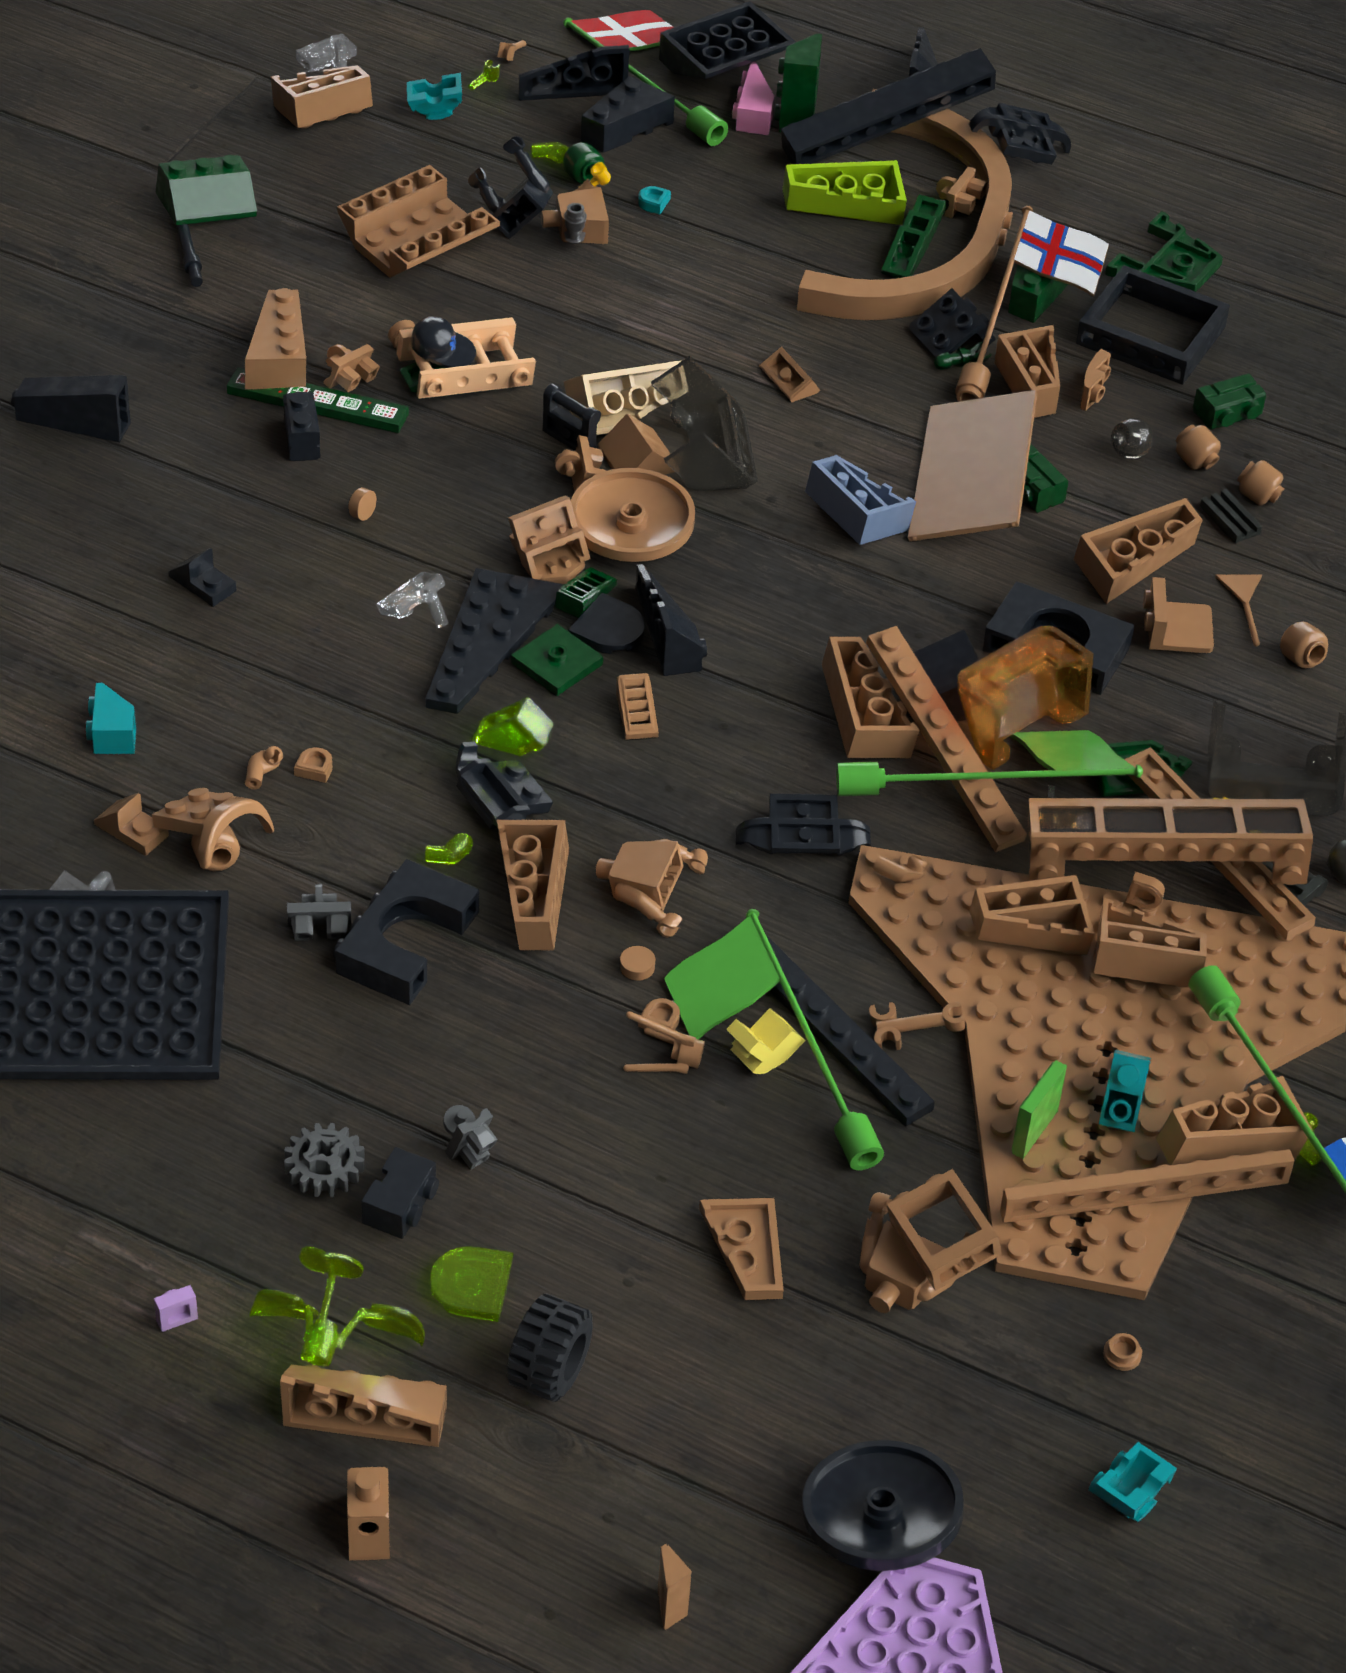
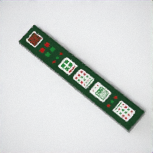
(330, 403)

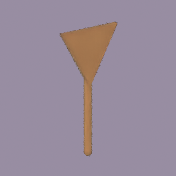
(1243, 588)

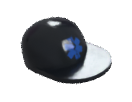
(439, 343)

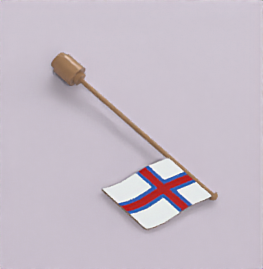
(1051, 253)

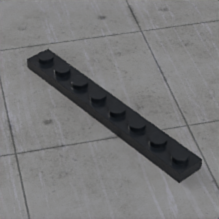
(852, 1045)

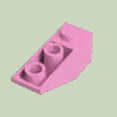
(754, 103)

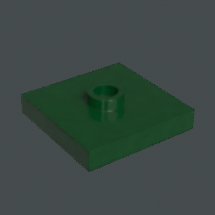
(557, 659)

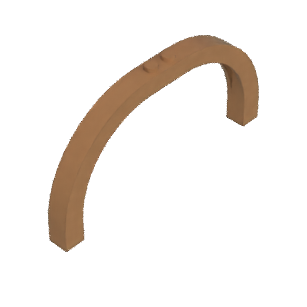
(914, 294)

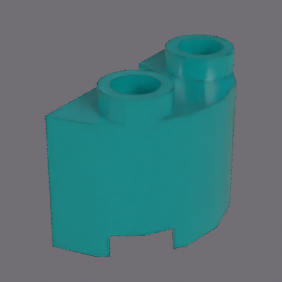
(437, 99)
(1133, 1481)

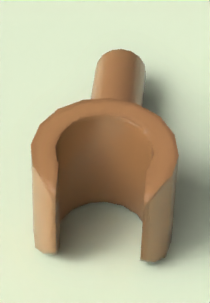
(507, 50)

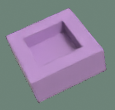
(175, 1308)

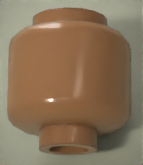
(1198, 447)
(1261, 482)
(1304, 645)
(225, 850)

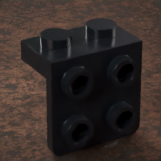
(949, 324)

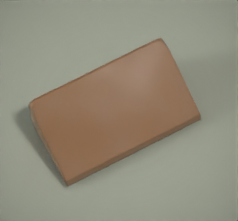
(788, 376)
(673, 1587)

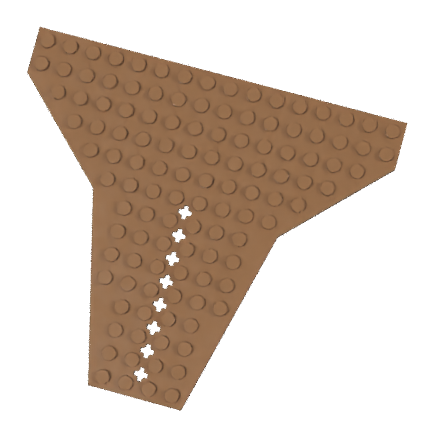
(1049, 1006)

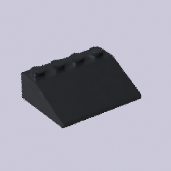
(721, 42)

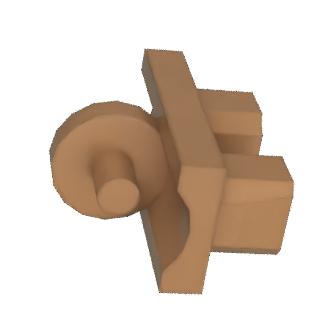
(961, 192)
(350, 366)
(581, 463)

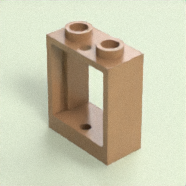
(959, 1257)

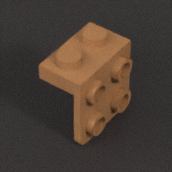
(1175, 624)

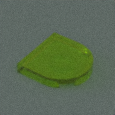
(472, 1281)

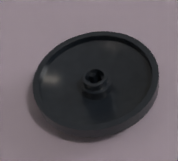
(883, 1505)

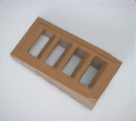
(635, 688)

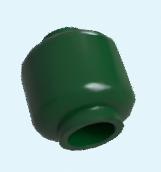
(579, 161)

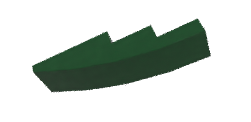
(914, 237)

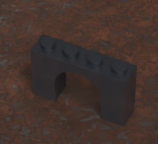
(1031, 608)
(409, 894)

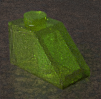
(515, 728)

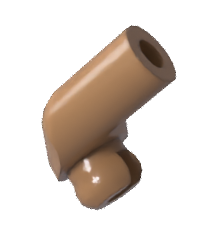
(901, 873)

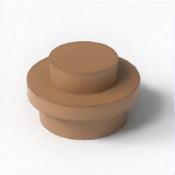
(1122, 1352)

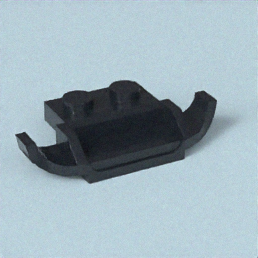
(1022, 132)
(498, 788)
(803, 826)

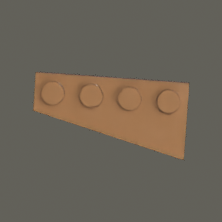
(277, 346)
(1136, 547)
(864, 707)
(535, 872)
(1233, 1126)

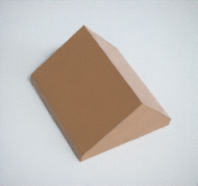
(634, 446)

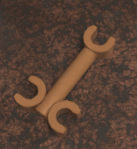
(890, 1026)

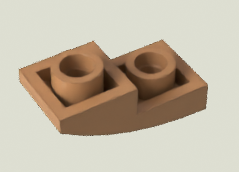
(1095, 376)

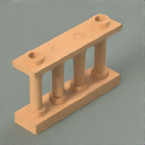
(483, 376)

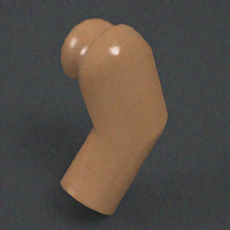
(261, 764)

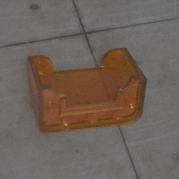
(1022, 683)

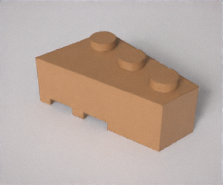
(322, 96)
(1030, 364)
(1034, 915)
(1146, 949)

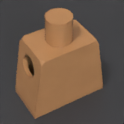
(368, 1503)

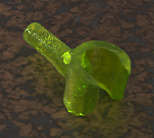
(489, 74)

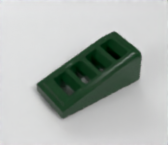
(574, 596)

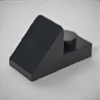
(203, 578)

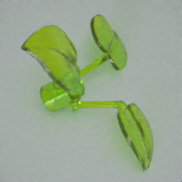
(323, 1336)

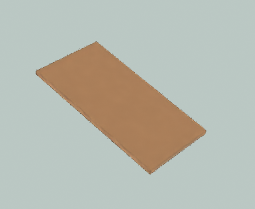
(973, 466)

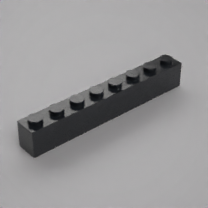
(888, 108)

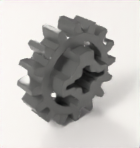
(324, 1159)

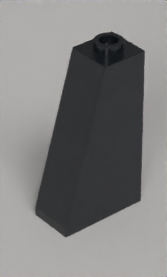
(76, 404)

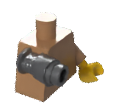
(582, 213)

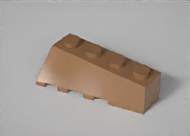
(363, 1404)

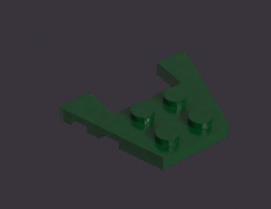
(1179, 261)

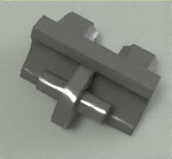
(319, 910)
(470, 1136)

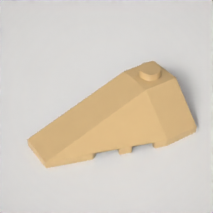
(619, 393)

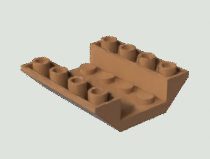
(410, 221)

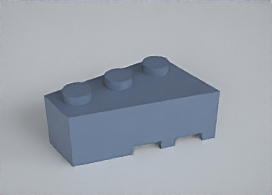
(857, 503)

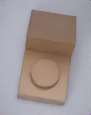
(131, 825)

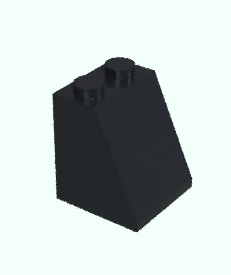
(943, 664)

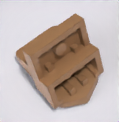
(550, 541)

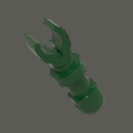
(961, 357)

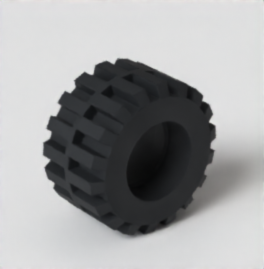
(549, 1347)

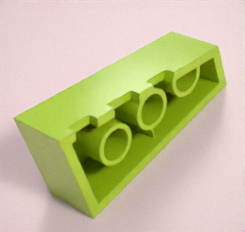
(847, 190)

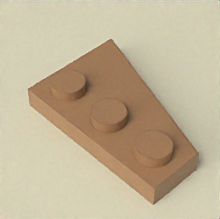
(748, 1242)

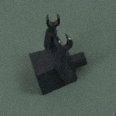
(523, 201)

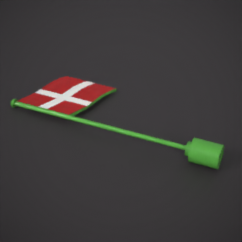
(642, 31)

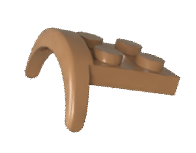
(207, 816)

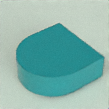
(653, 199)

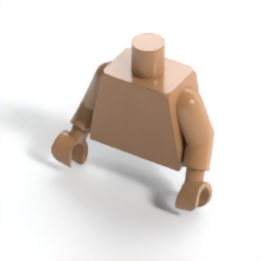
(646, 876)
(889, 1265)

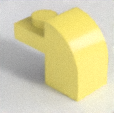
(765, 1043)

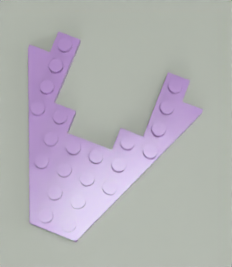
(912, 1623)

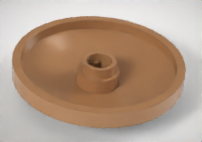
(633, 514)

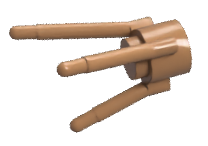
(685, 1050)

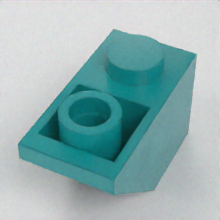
(112, 722)
(1124, 1090)

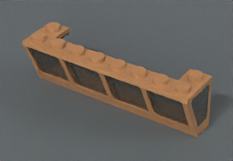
(1170, 832)

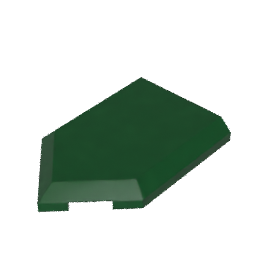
(1123, 784)

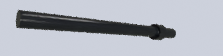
(190, 261)

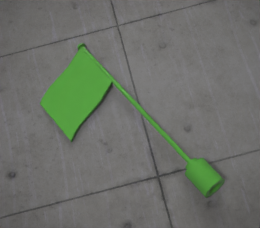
(1058, 751)
(733, 977)

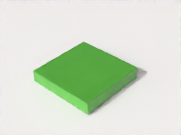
(1038, 1109)

